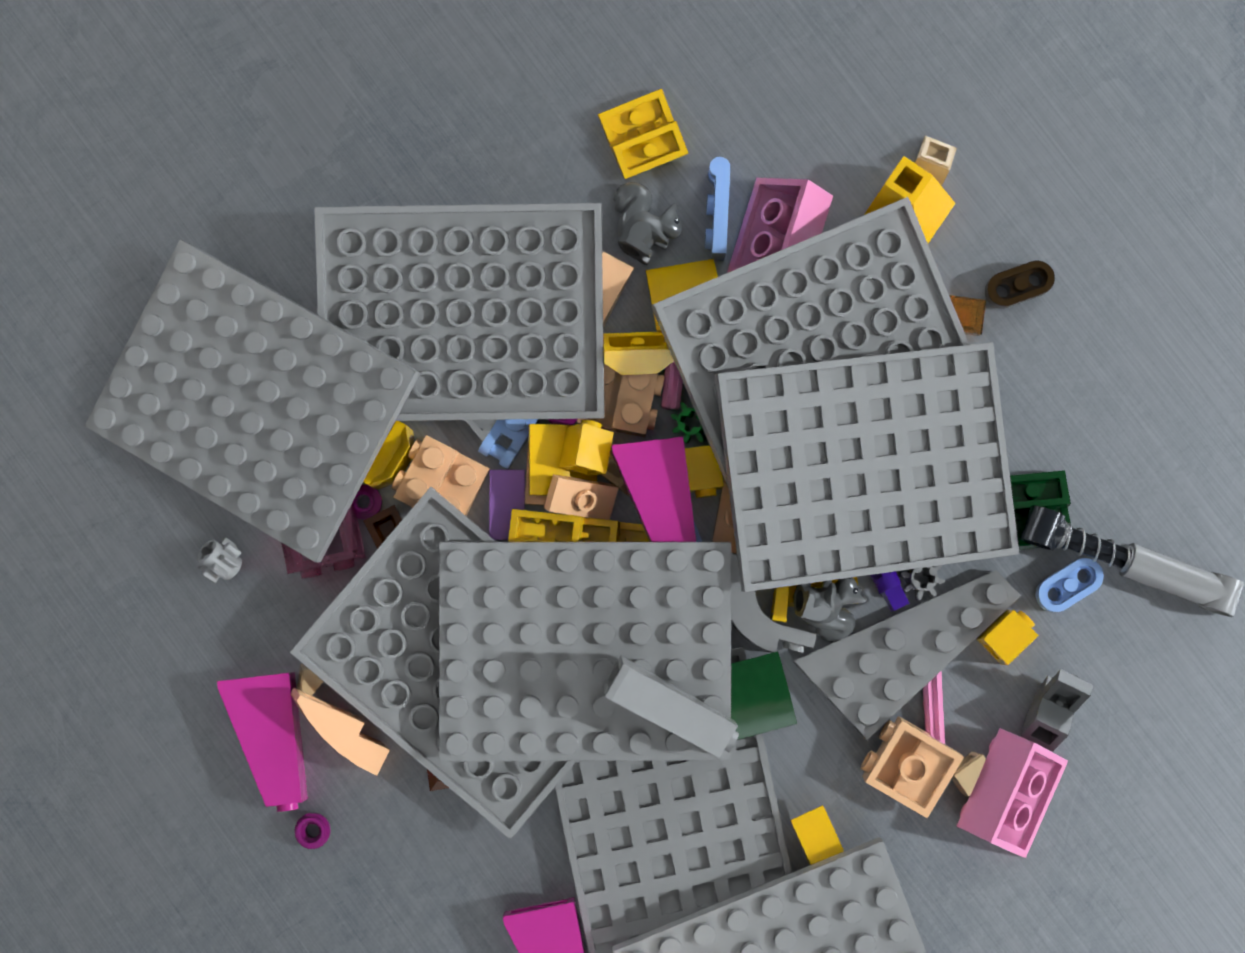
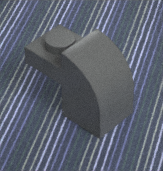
(1054, 708)

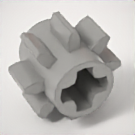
(219, 559)
(914, 585)

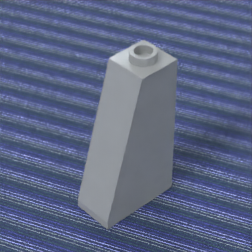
(670, 707)

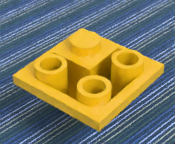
(925, 193)

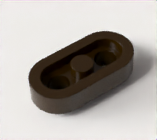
(1018, 285)

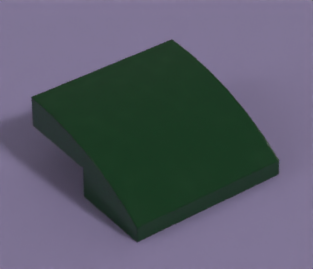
(1038, 489)
(760, 696)

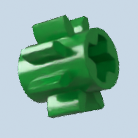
(682, 427)

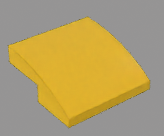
(642, 134)
(674, 279)
(544, 457)

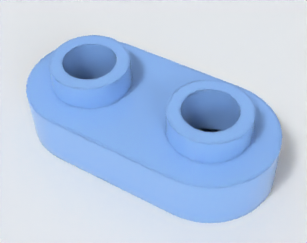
(1068, 586)

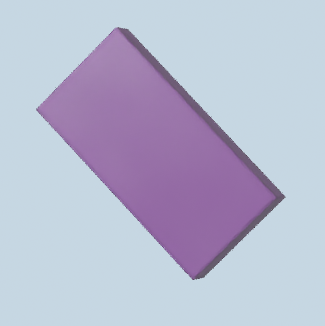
(505, 494)

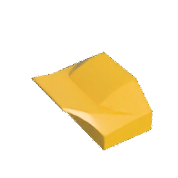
(636, 352)
(391, 457)

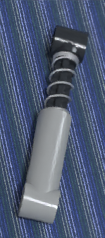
(1207, 589)

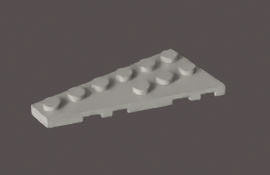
(891, 661)

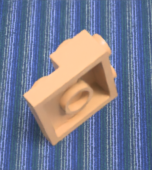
(629, 402)
(445, 470)
(910, 766)

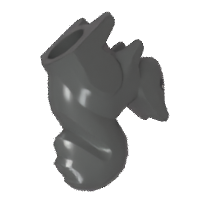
(638, 227)
(823, 607)

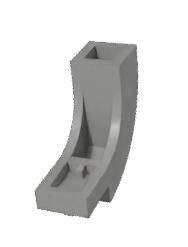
(756, 626)

